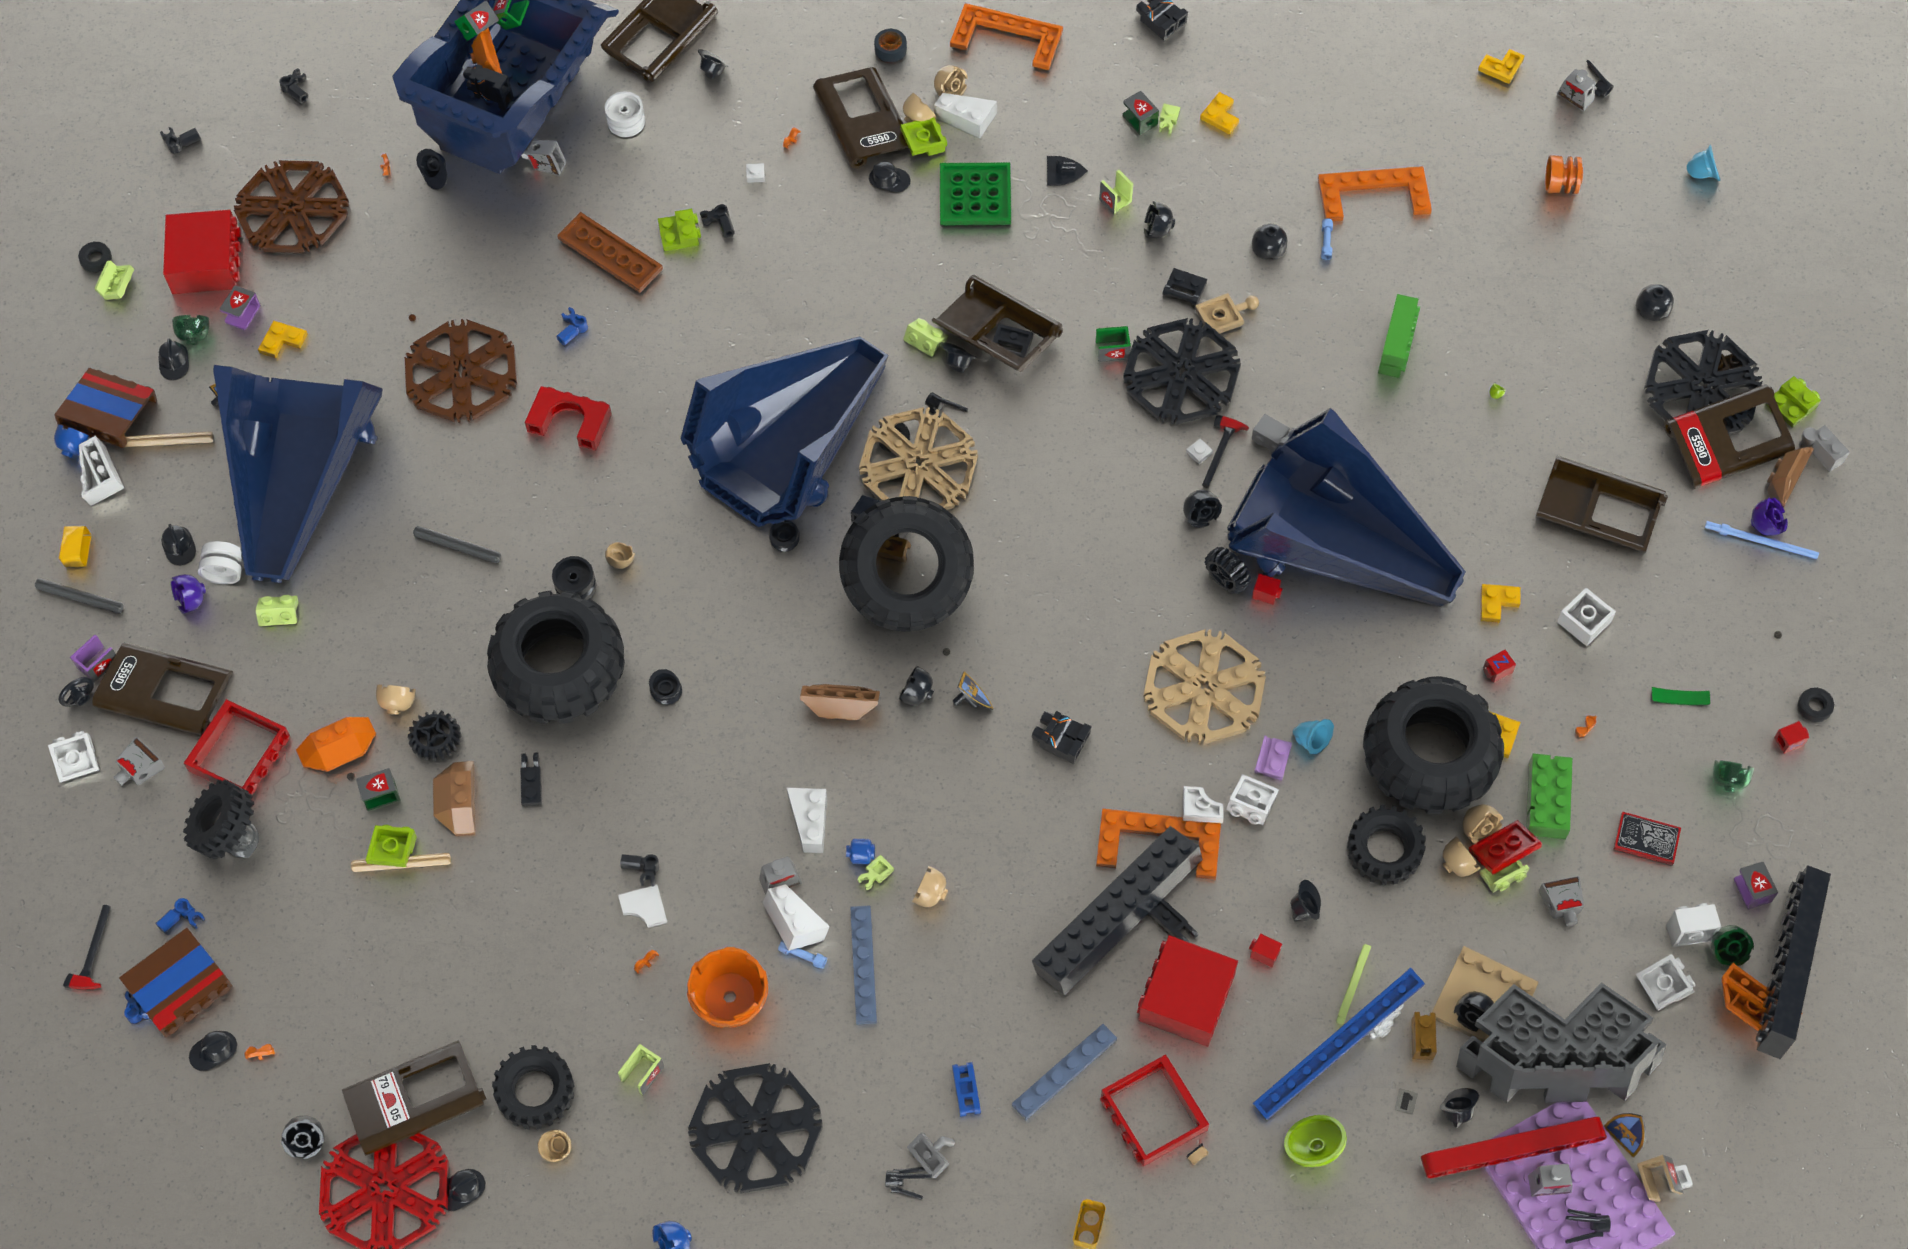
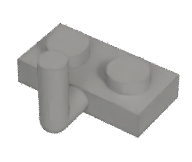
(929, 1154)

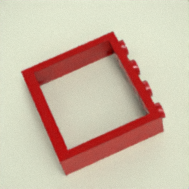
(215, 730)
(1163, 1064)

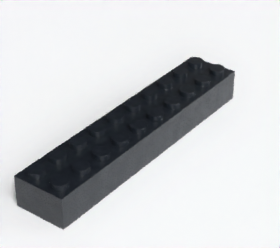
(1117, 910)
(1793, 962)

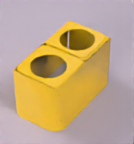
(75, 546)
(1089, 1205)

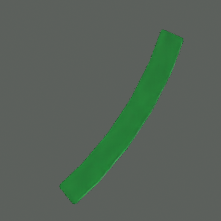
(1681, 697)

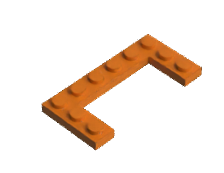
(1047, 33)
(1413, 177)
(1152, 824)

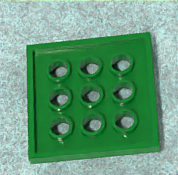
(966, 186)

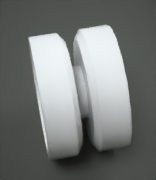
(625, 114)
(220, 562)

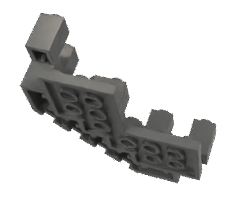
(1538, 1049)

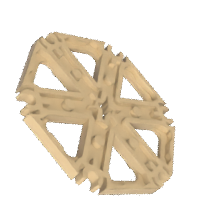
(922, 450)
(1202, 699)

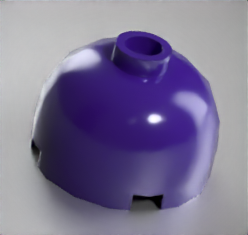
(1768, 517)
(188, 592)

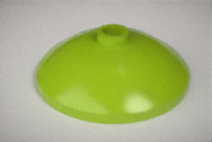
(1315, 1141)

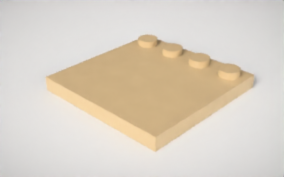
(1477, 974)

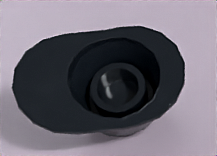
(711, 64)
(433, 168)
(888, 177)
(957, 357)
(173, 360)
(178, 545)
(1306, 902)
(212, 1050)
(1460, 1105)
(464, 1188)

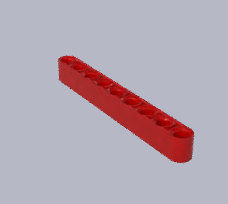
(1513, 1147)

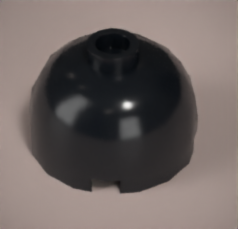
(1159, 220)
(1269, 241)
(1655, 302)
(1201, 508)
(917, 687)
(1471, 1007)
(302, 1137)

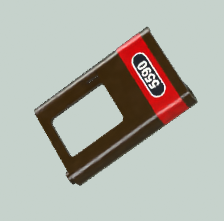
(1708, 446)

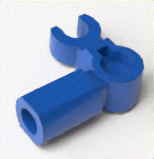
(577, 325)
(182, 908)
(133, 1010)

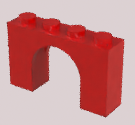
(551, 402)

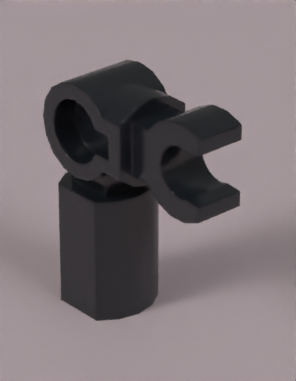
(289, 85)
(176, 143)
(720, 214)
(649, 865)

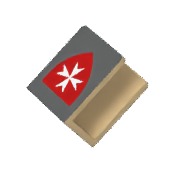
(1648, 1181)

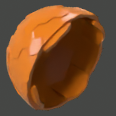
(726, 973)

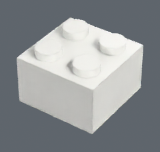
(1586, 617)
(1693, 924)

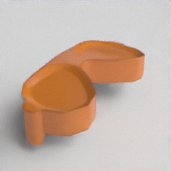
(793, 133)
(386, 167)
(1590, 722)
(640, 963)
(264, 1050)

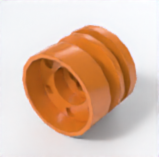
(1566, 175)

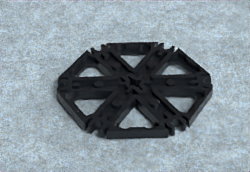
(1705, 371)
(1194, 373)
(749, 1141)

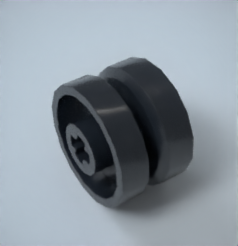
(574, 575)

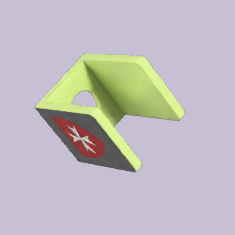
(1122, 189)
(632, 1062)

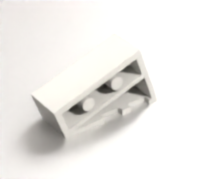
(966, 112)
(98, 472)
(810, 816)
(794, 918)

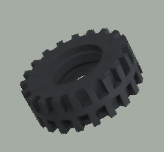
(234, 809)
(1397, 823)
(522, 1063)

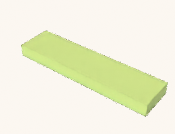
(1353, 984)

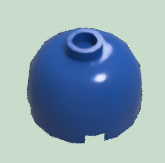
(69, 440)
(671, 1235)

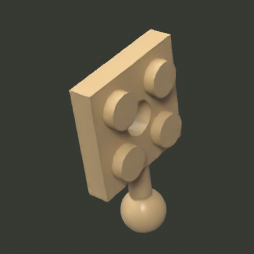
(1224, 305)

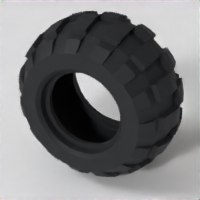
(860, 573)
(562, 693)
(1427, 783)

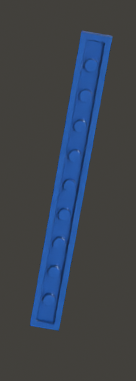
(1339, 1043)

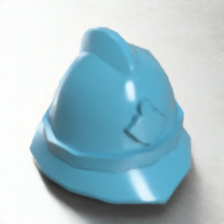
(1703, 165)
(1314, 734)

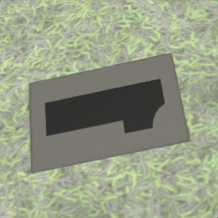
(1406, 1101)

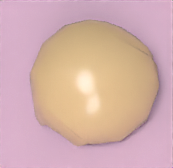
(619, 555)
(554, 1145)

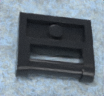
(1186, 282)
(1015, 338)

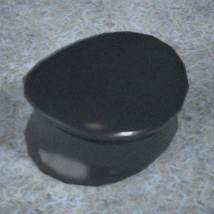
(784, 536)
(665, 686)

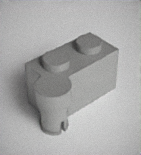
(1270, 433)
(1826, 447)

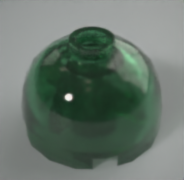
(191, 328)
(1732, 775)

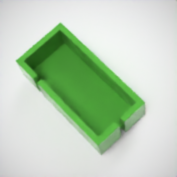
(1399, 336)
(1549, 796)

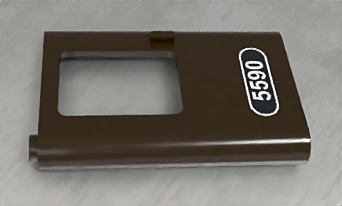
(864, 134)

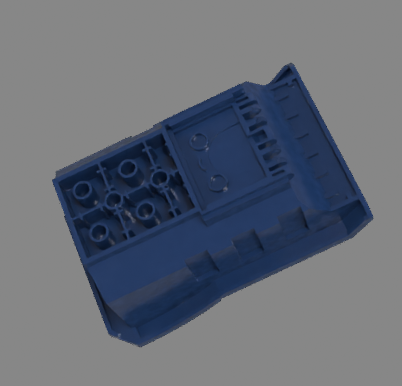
(536, 58)

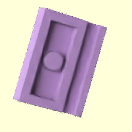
(1273, 758)

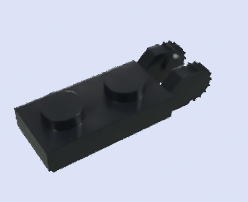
(530, 781)
(1172, 920)

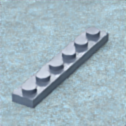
(863, 965)
(1064, 1071)

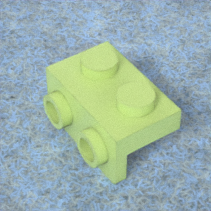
(113, 280)
(924, 336)
(277, 610)
(1503, 878)

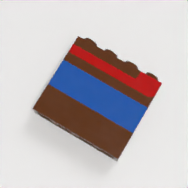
(104, 406)
(176, 982)

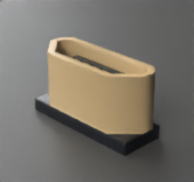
(1197, 1154)

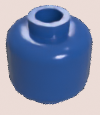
(860, 851)

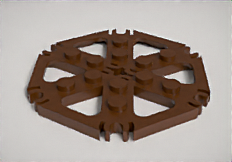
(279, 205)
(472, 373)

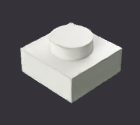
(755, 172)
(1199, 451)
(1683, 1175)

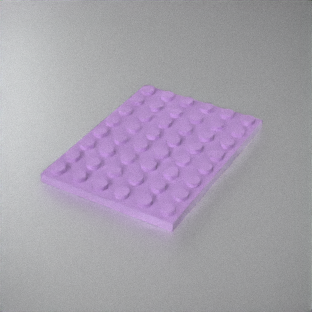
(1600, 1182)

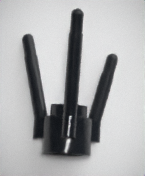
(1603, 85)
(936, 402)
(896, 1178)
(1598, 1222)

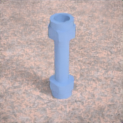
(1327, 227)
(818, 960)

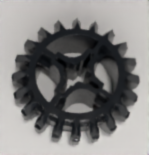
(1227, 570)
(439, 744)

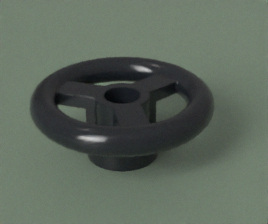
(79, 695)

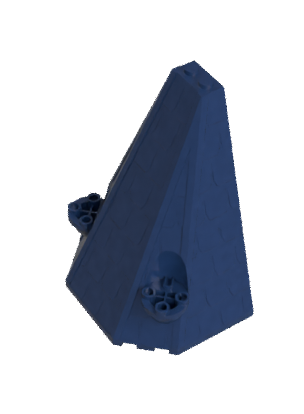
(777, 425)
(286, 458)
(1341, 517)

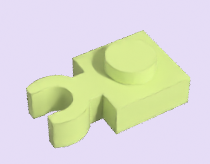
(1168, 117)
(877, 870)

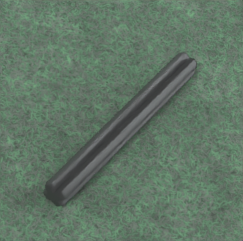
(457, 544)
(78, 595)

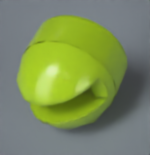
(1496, 391)

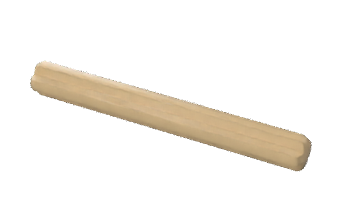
(169, 439)
(413, 861)

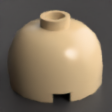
(950, 80)
(916, 110)
(395, 698)
(1481, 822)
(1459, 859)
(931, 888)

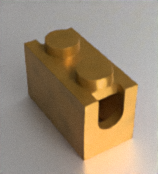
(895, 549)
(1423, 1036)

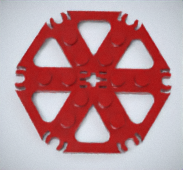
(382, 1207)

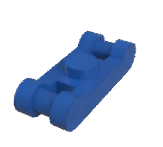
(966, 1089)

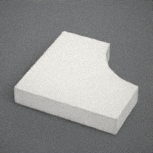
(1199, 807)
(644, 904)

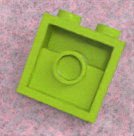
(924, 137)
(679, 230)
(1796, 400)
(391, 845)

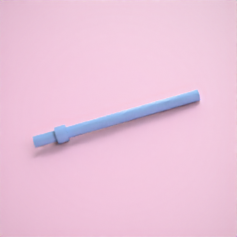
(1725, 529)

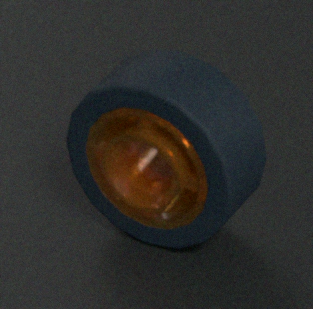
(890, 45)

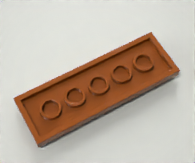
(610, 252)

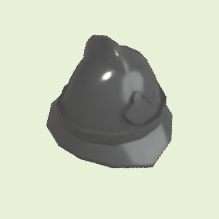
(247, 843)

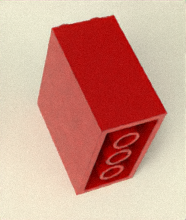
(201, 251)
(1187, 990)

